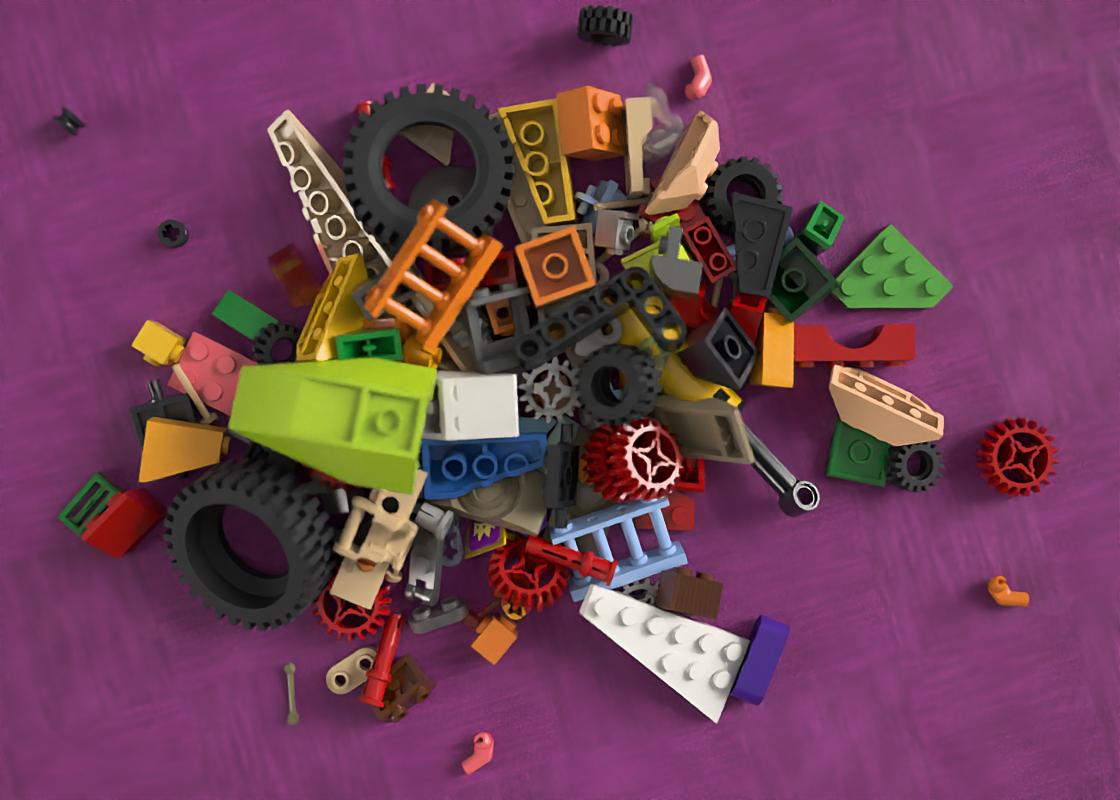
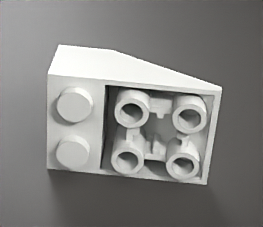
(472, 406)

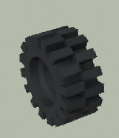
(605, 26)
(269, 337)
(928, 466)

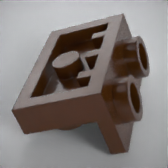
(407, 688)

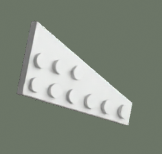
(681, 651)

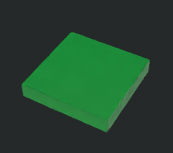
(856, 455)

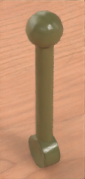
(293, 716)

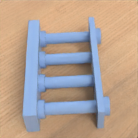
(640, 563)

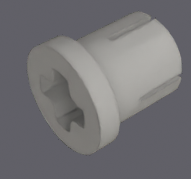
(435, 520)

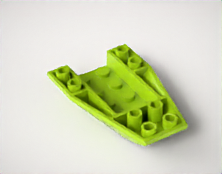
(340, 417)

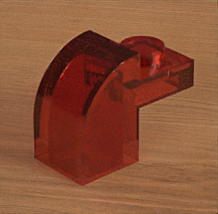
(295, 275)

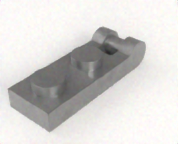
(425, 566)

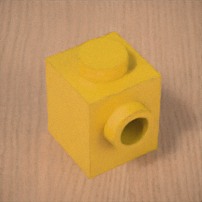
(159, 344)

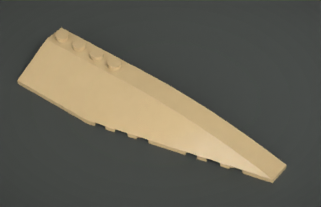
(335, 225)

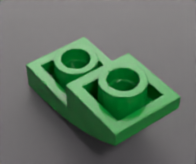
(242, 315)

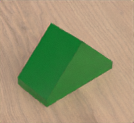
(820, 228)
(370, 343)

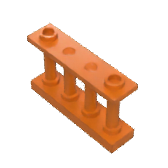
(463, 276)

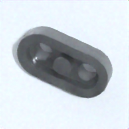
(445, 613)

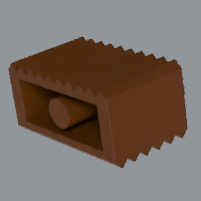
(689, 594)

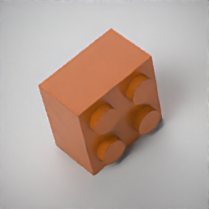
(591, 124)
(555, 267)

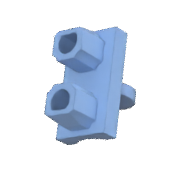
(603, 193)

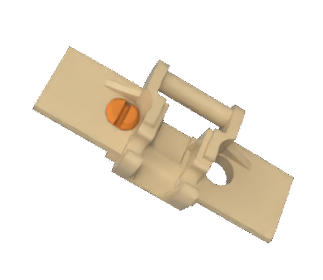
(385, 544)

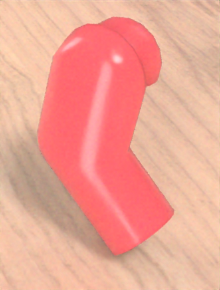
(701, 80)
(482, 753)

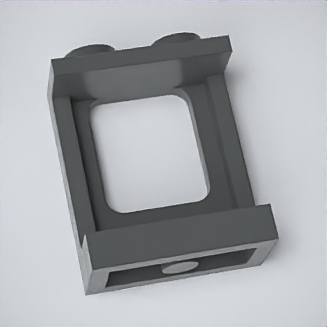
(501, 353)

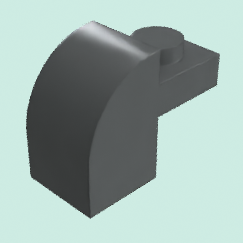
(672, 274)
(335, 500)

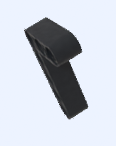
(601, 315)

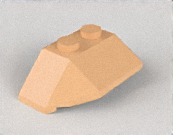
(688, 167)
(882, 408)

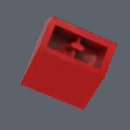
(124, 523)

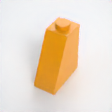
(776, 350)
(180, 447)

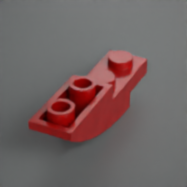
(702, 241)

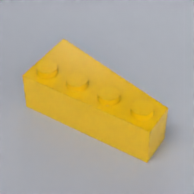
(537, 143)

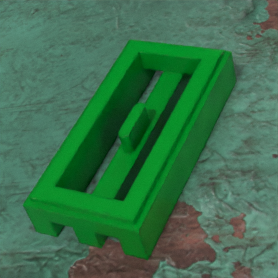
(107, 485)

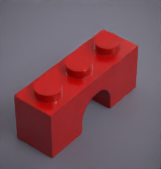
(503, 269)
(746, 310)

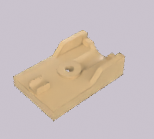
(636, 125)

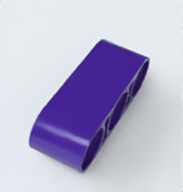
(760, 659)

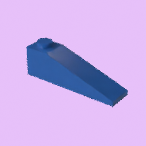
(474, 463)

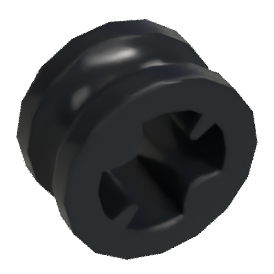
(69, 121)
(164, 228)

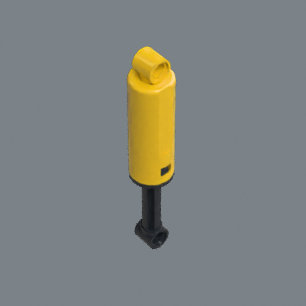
(682, 384)

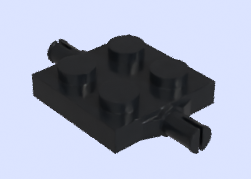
(168, 407)
(562, 472)

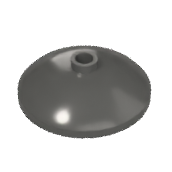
(442, 185)

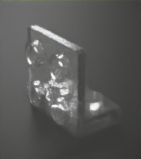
(667, 125)

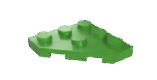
(890, 276)

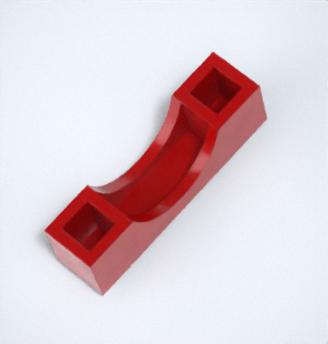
(888, 343)

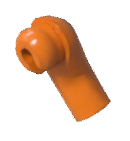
(1004, 596)

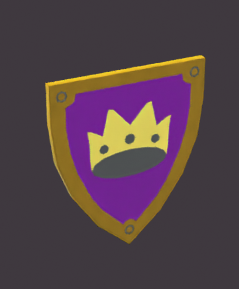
(484, 537)

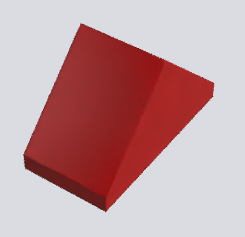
(693, 476)

